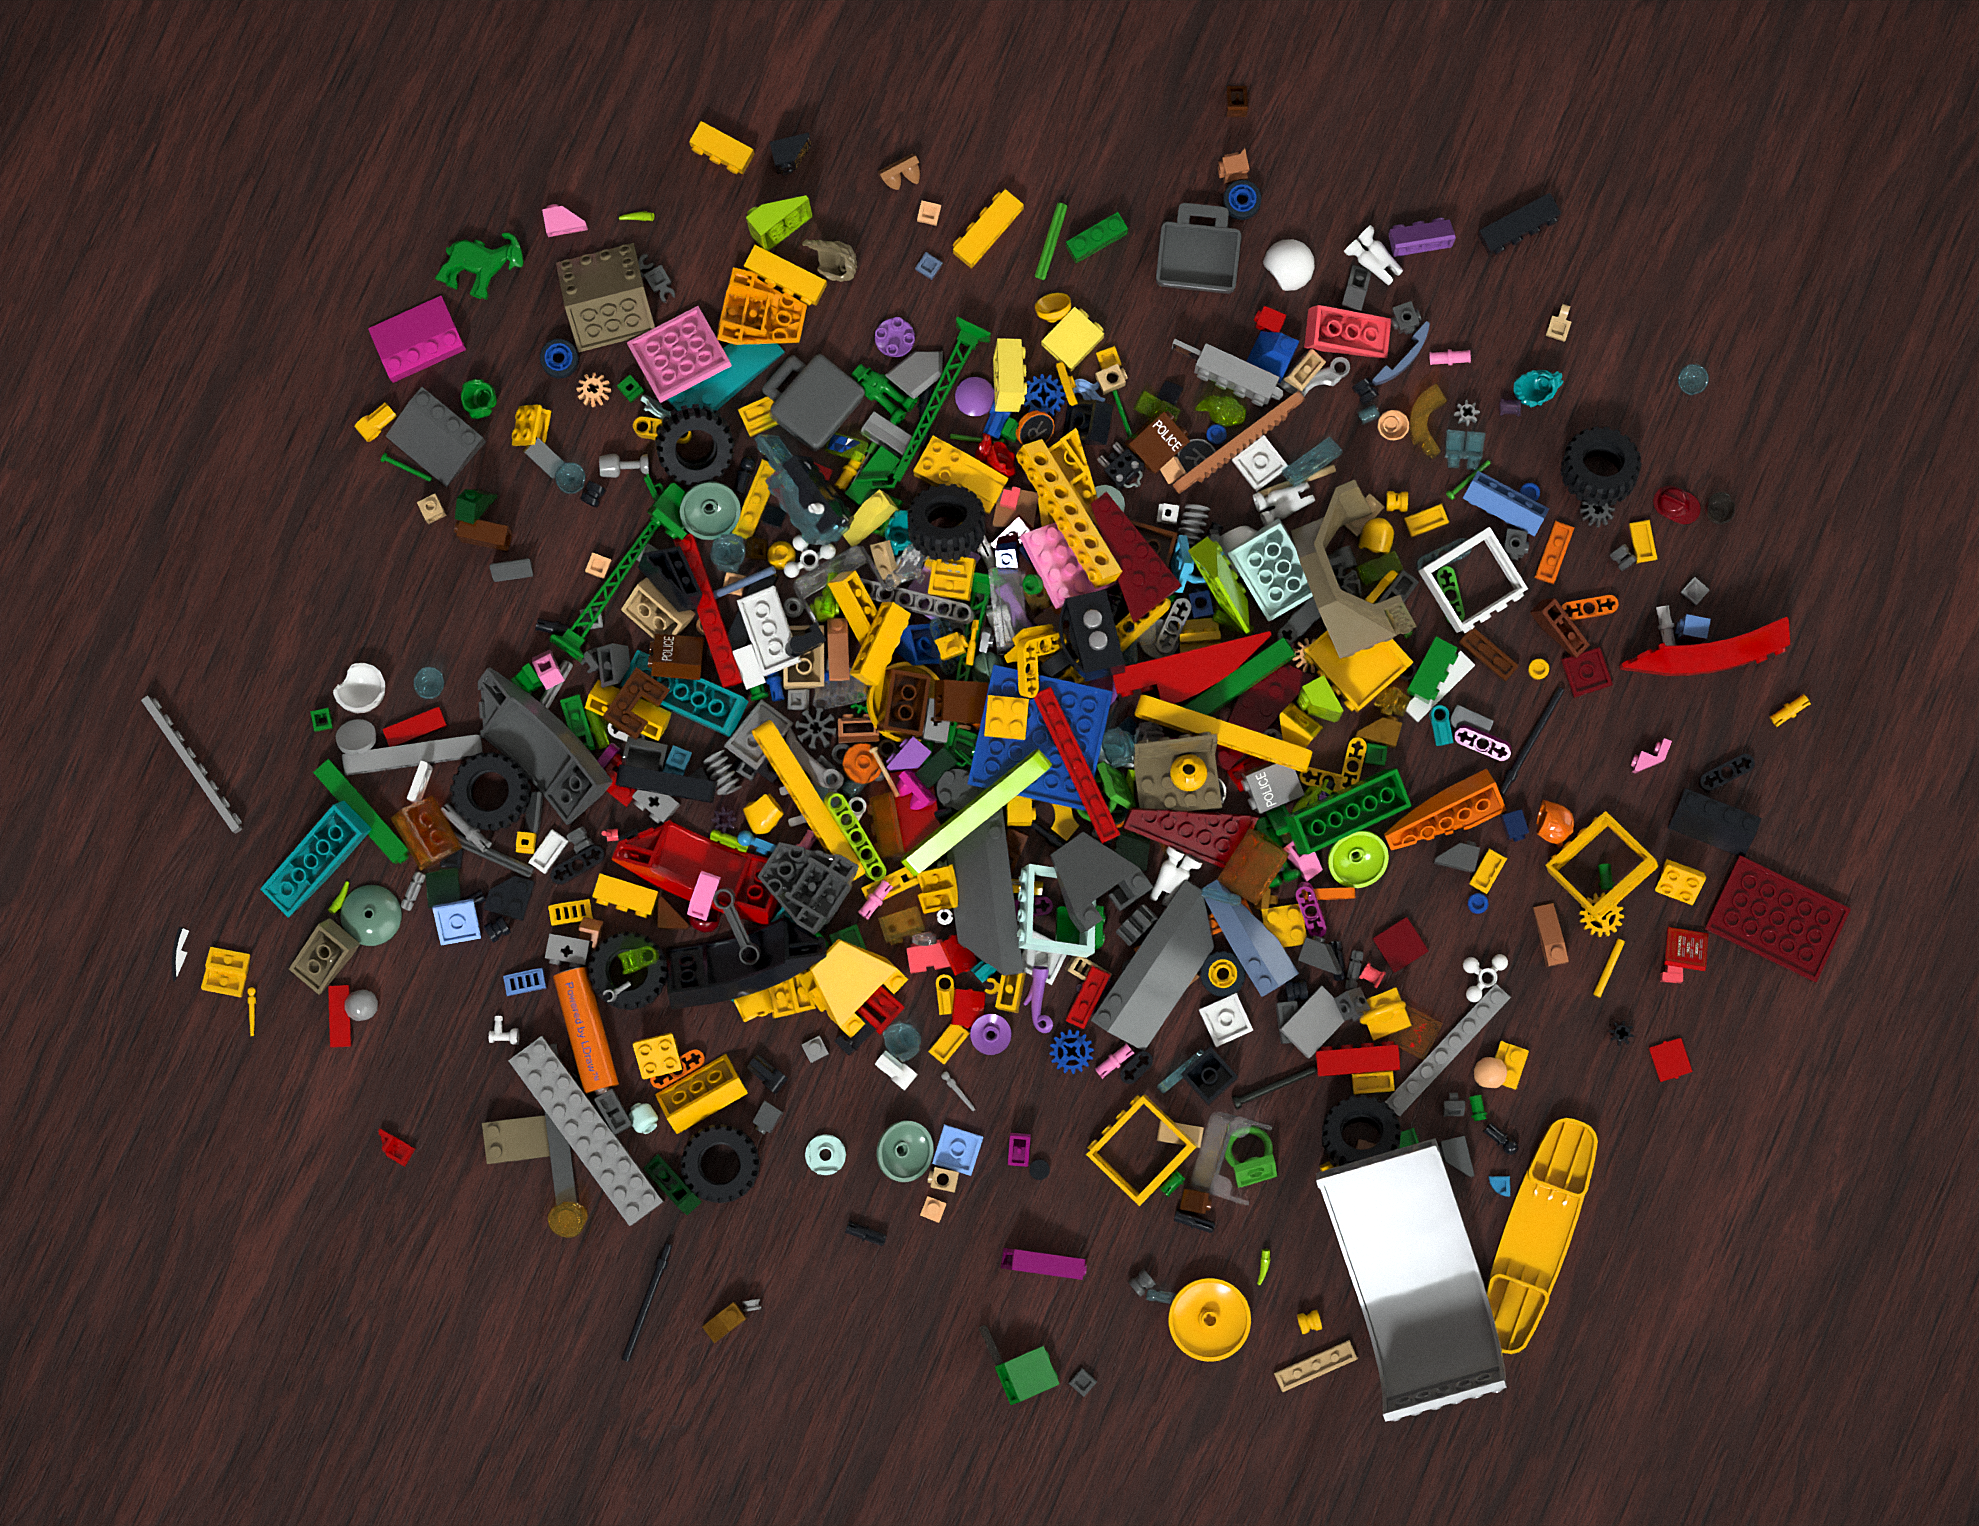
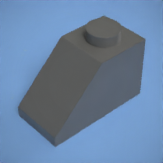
(1356, 288)
(613, 663)
(1460, 857)
(1320, 955)
(767, 1118)
(1457, 1155)

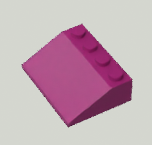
(416, 339)

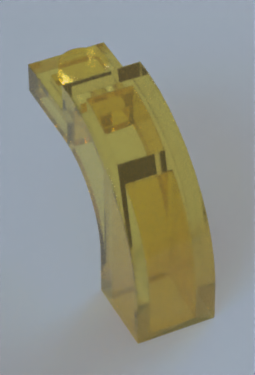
(1425, 404)

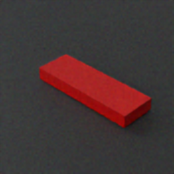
(414, 727)
(1087, 997)
(338, 1019)

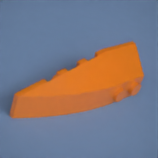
(1454, 808)

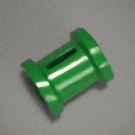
(758, 692)

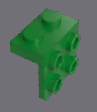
(666, 511)
(1068, 933)

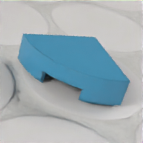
(1500, 1184)

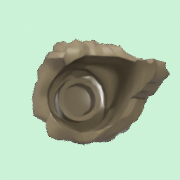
(835, 259)

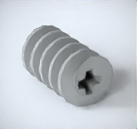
(1192, 524)
(721, 773)

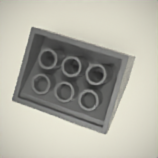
(435, 437)

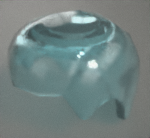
(1693, 379)
(570, 477)
(428, 683)

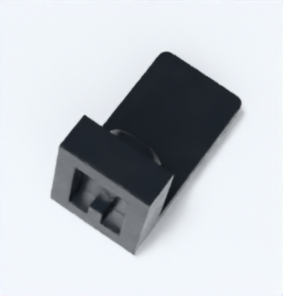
(849, 1044)

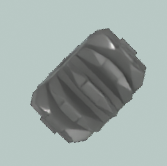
(1597, 518)

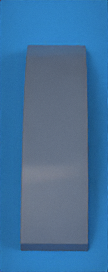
(1387, 374)

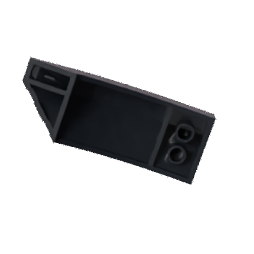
(715, 973)

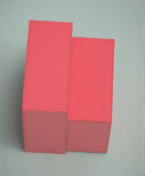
(1010, 498)
(1672, 974)

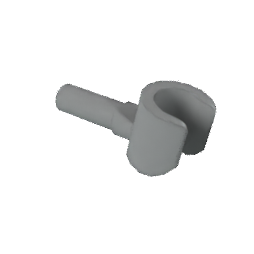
(615, 992)

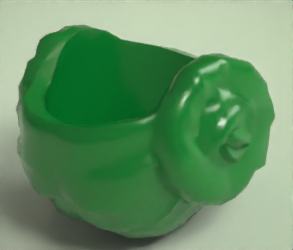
(478, 398)

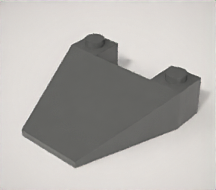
(1088, 871)

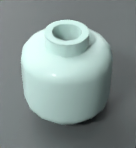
(643, 1118)

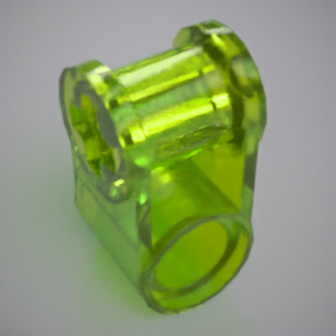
(636, 959)

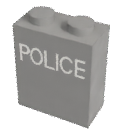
(1271, 786)

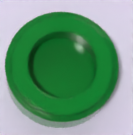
(1032, 584)

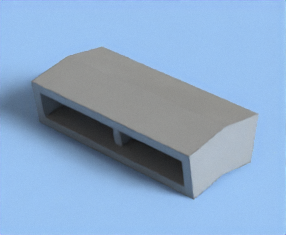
(886, 435)

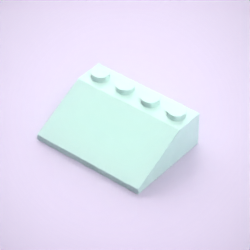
(1272, 570)

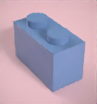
(1692, 629)

